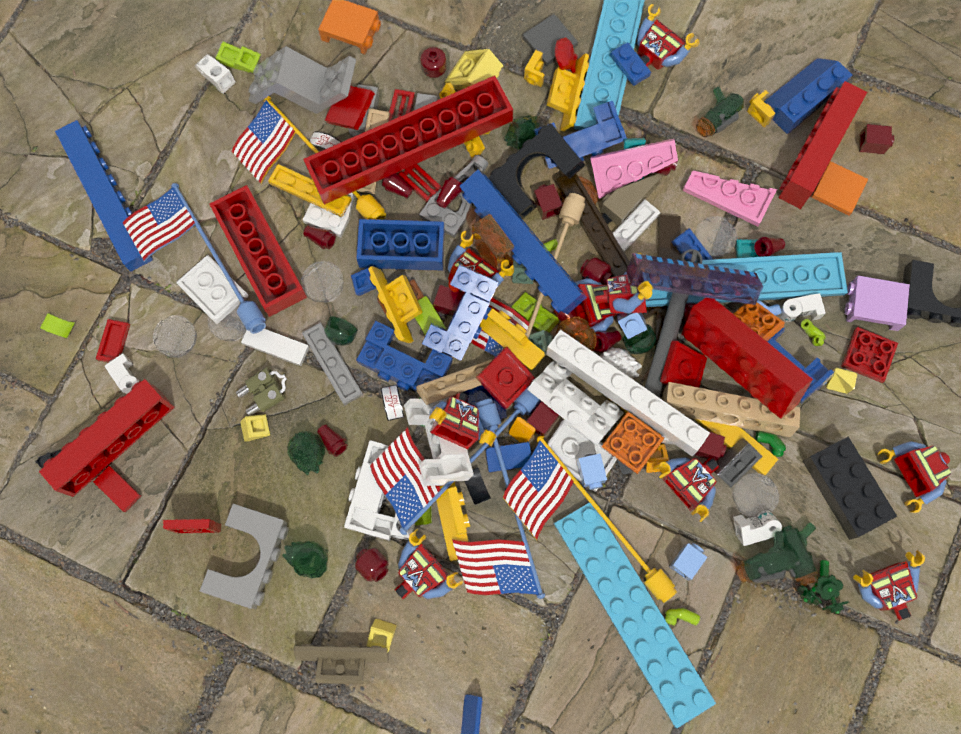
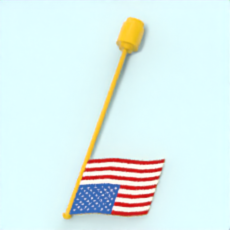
(268, 139)
(543, 487)

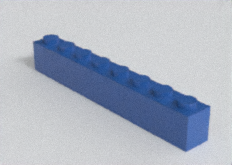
(100, 190)
(527, 247)

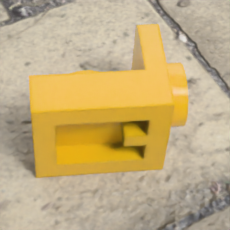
(533, 69)
(759, 110)

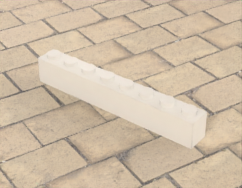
(627, 393)

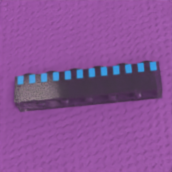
(694, 279)

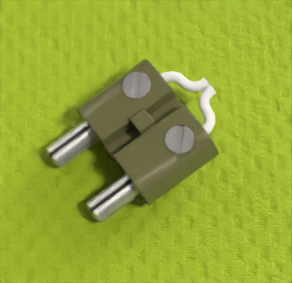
(265, 390)

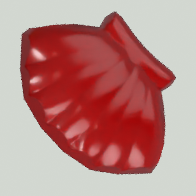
(565, 54)

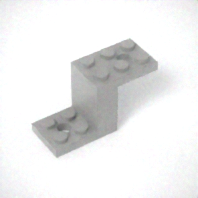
(301, 80)

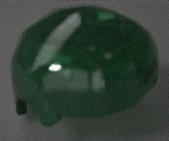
(340, 331)
(641, 342)

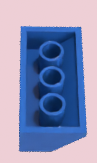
(806, 92)

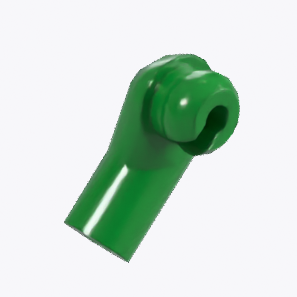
(772, 439)

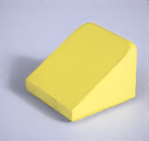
(255, 427)
(381, 634)

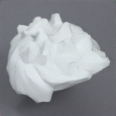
(622, 361)

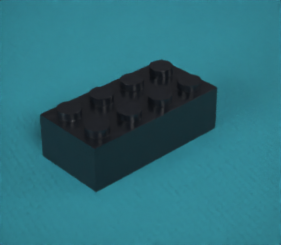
(849, 488)

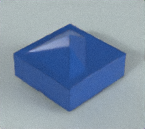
(362, 282)

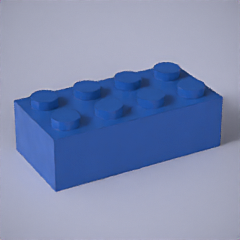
(401, 244)

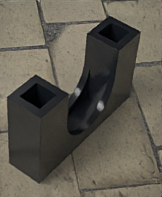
(546, 144)
(921, 297)

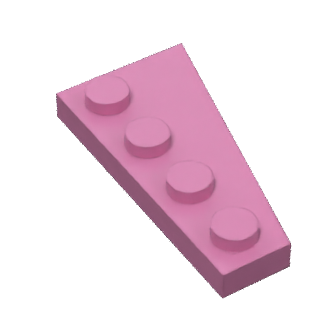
(629, 165)
(738, 199)

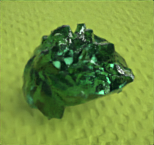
(521, 130)
(306, 451)
(307, 558)

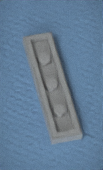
(332, 364)

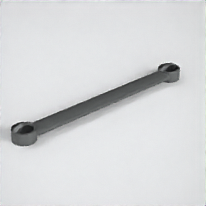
(669, 332)

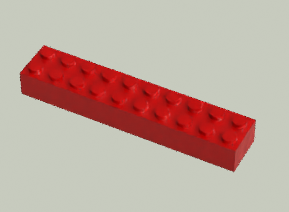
(409, 139)

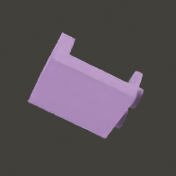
(878, 302)

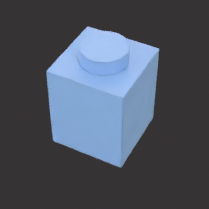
(632, 323)
(592, 471)
(688, 561)

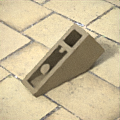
(627, 198)

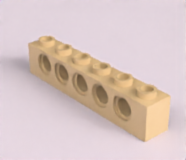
(729, 409)

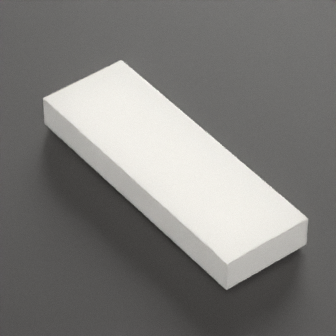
(635, 224)
(277, 346)

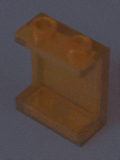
(492, 242)

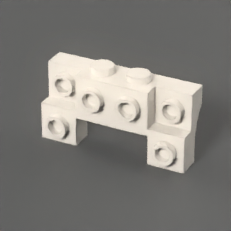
(573, 404)
(449, 460)
(368, 499)

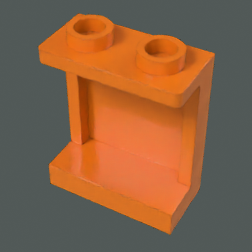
(350, 24)

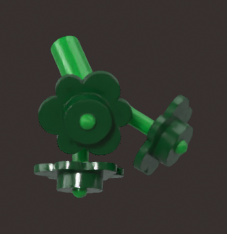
(827, 587)

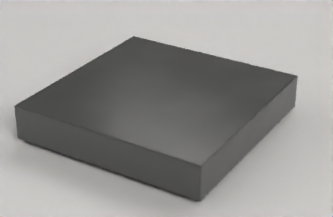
(545, 35)

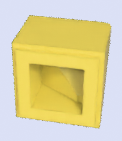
(842, 381)

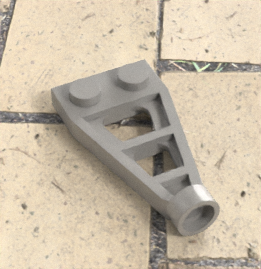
(453, 220)

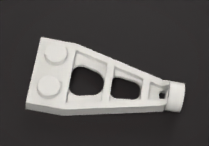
(324, 219)

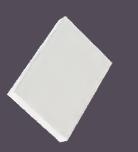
(211, 289)
(571, 444)

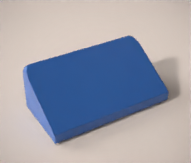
(513, 455)
(471, 714)

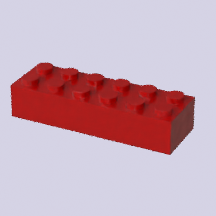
(821, 144)
(257, 251)
(746, 357)
(106, 439)

